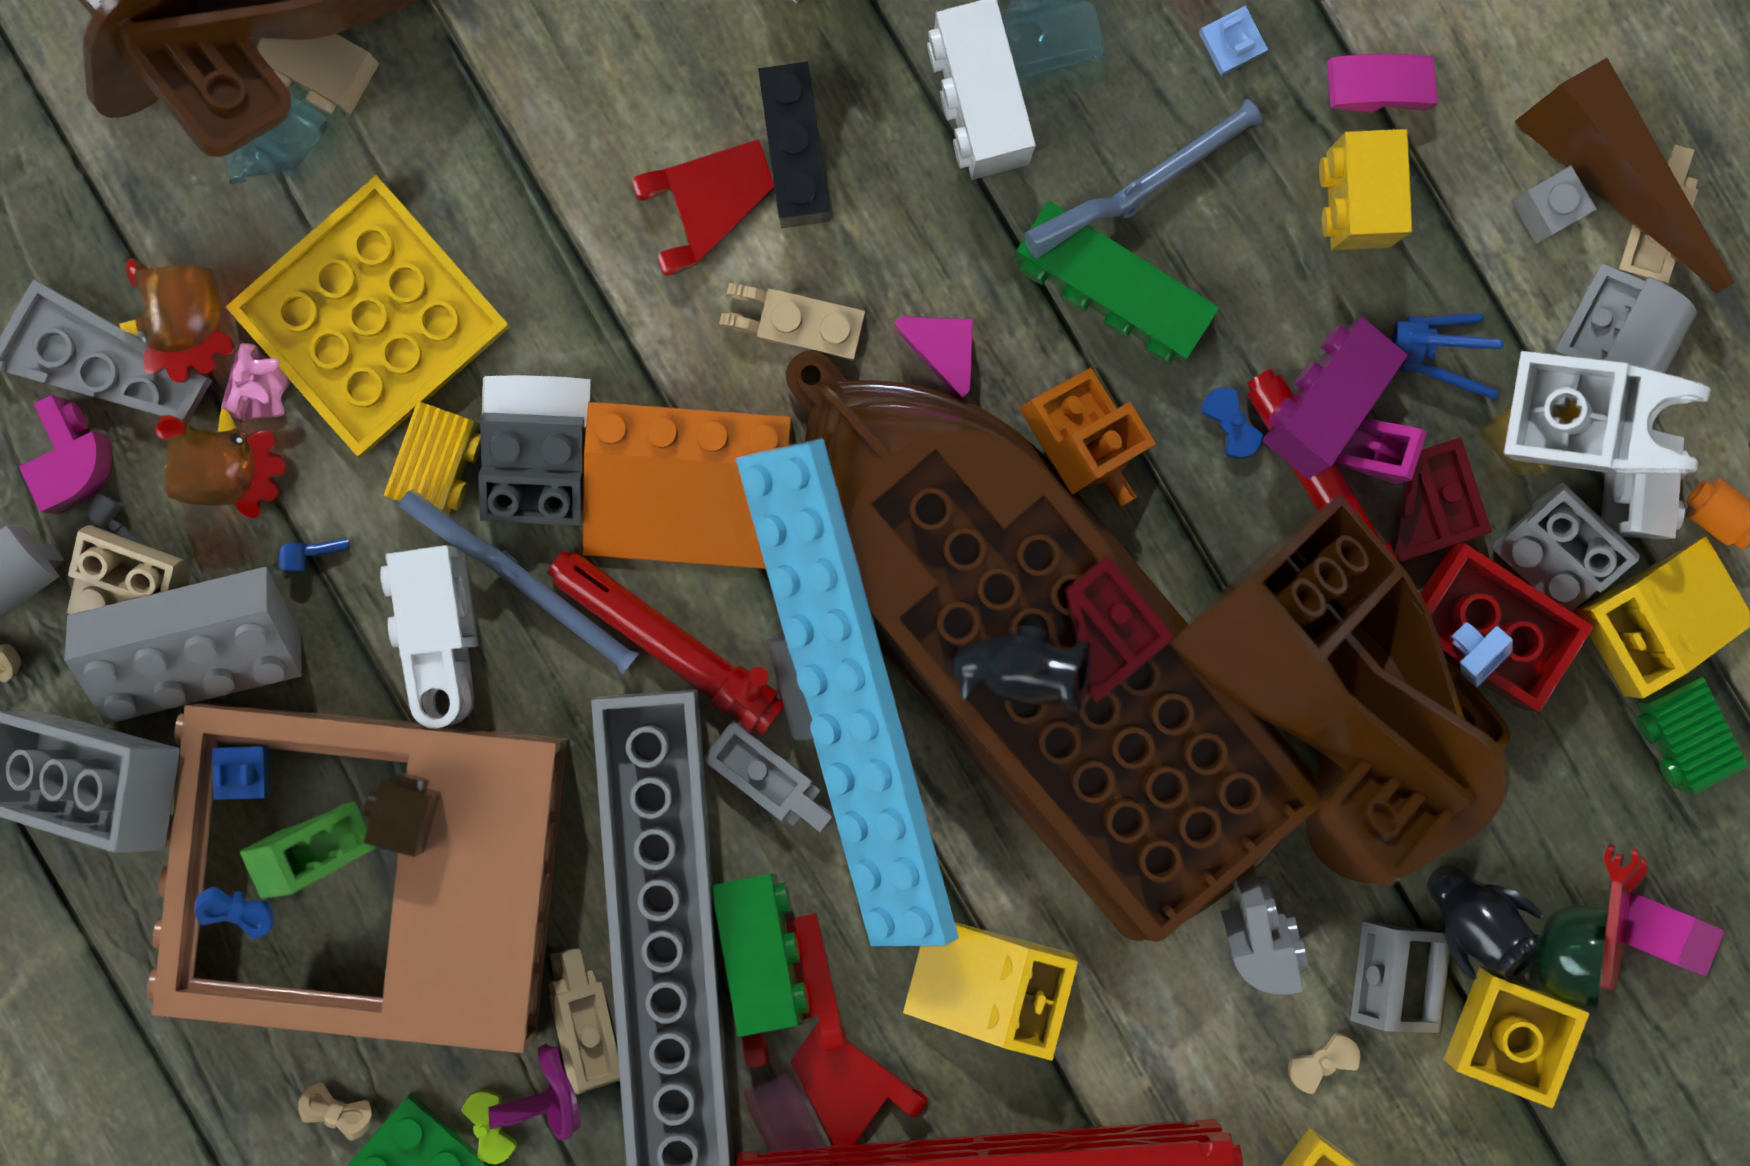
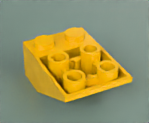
(1666, 619)
(994, 989)

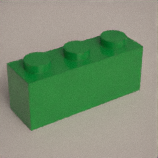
(759, 954)

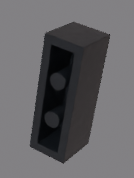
(794, 144)

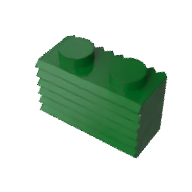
(1690, 735)

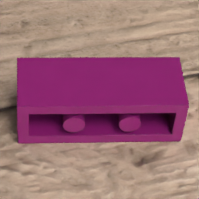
(1333, 396)

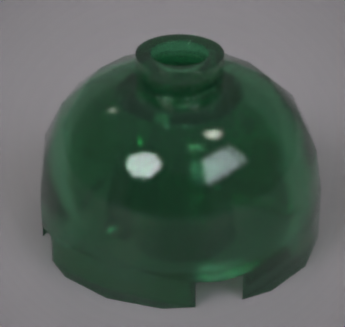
(1573, 954)

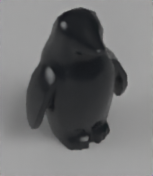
(1025, 669)
(1485, 923)

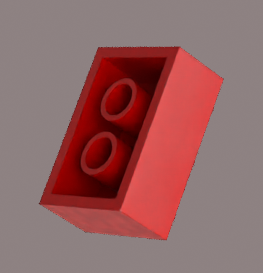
(1487, 596)

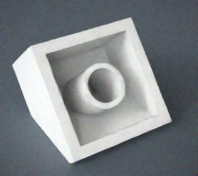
(1646, 503)

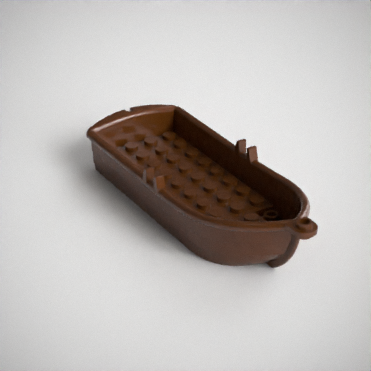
(964, 541)

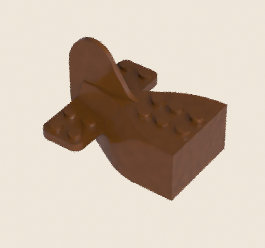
(202, 60)
(1348, 659)

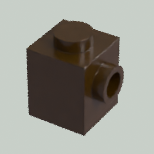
(400, 814)

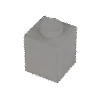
(1553, 204)

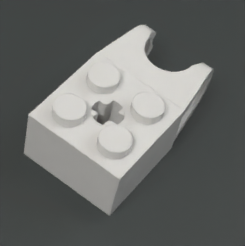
(1615, 416)
(432, 629)

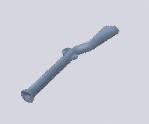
(1125, 202)
(508, 568)

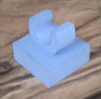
(1233, 41)
(1481, 653)

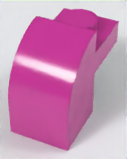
(75, 466)

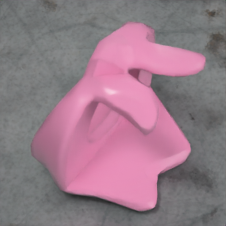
(254, 385)

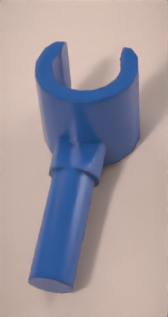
(294, 555)

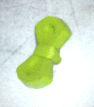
(493, 1144)

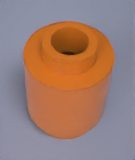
(1721, 512)

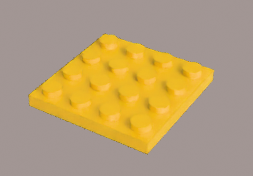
(368, 316)

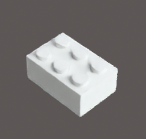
(980, 89)

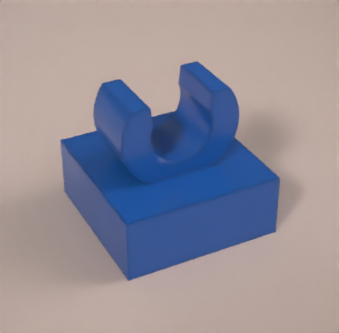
(241, 772)

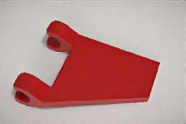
(710, 198)
(1623, 884)
(816, 975)
(849, 1087)

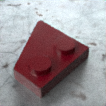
(1440, 503)
(1116, 624)

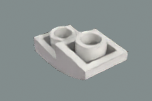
(536, 395)

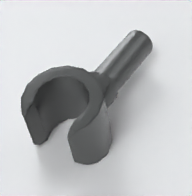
(104, 511)

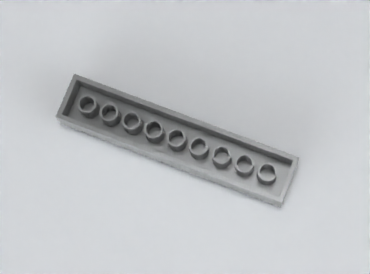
(662, 929)

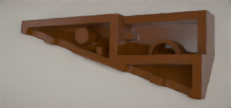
(1602, 136)

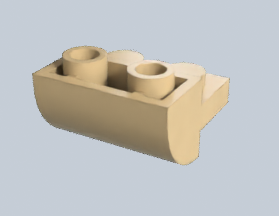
(118, 569)

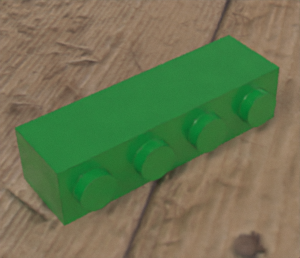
(1122, 288)

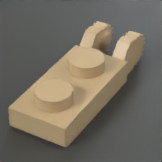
(798, 321)

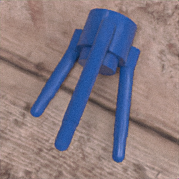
(1421, 342)

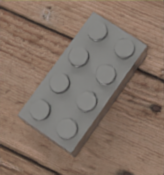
(183, 645)
(86, 781)

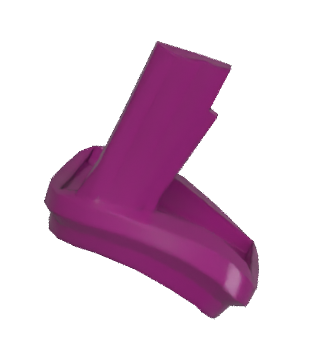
(557, 1102)

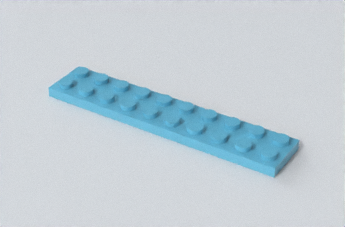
(847, 695)

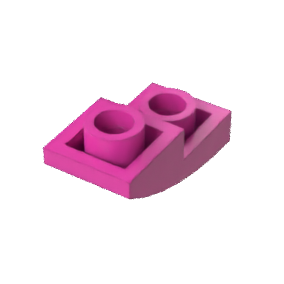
(1382, 80)

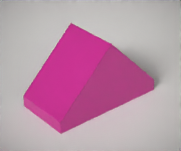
(943, 347)
(1383, 450)
(1672, 935)

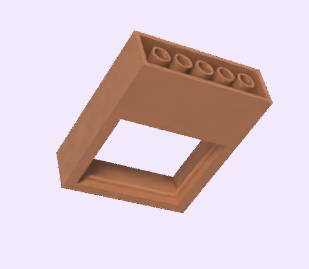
(463, 912)

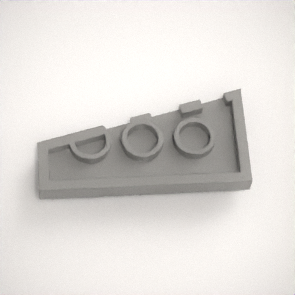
(85, 353)

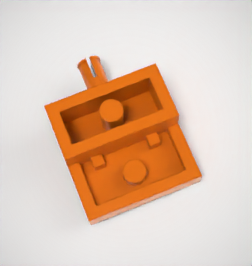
(1088, 434)

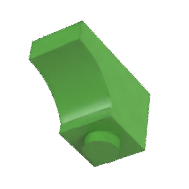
(306, 851)

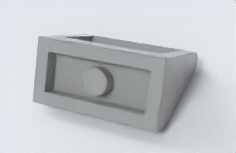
(1383, 976)

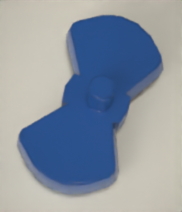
(1241, 437)
(252, 916)

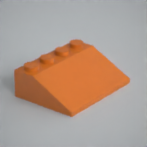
(671, 483)

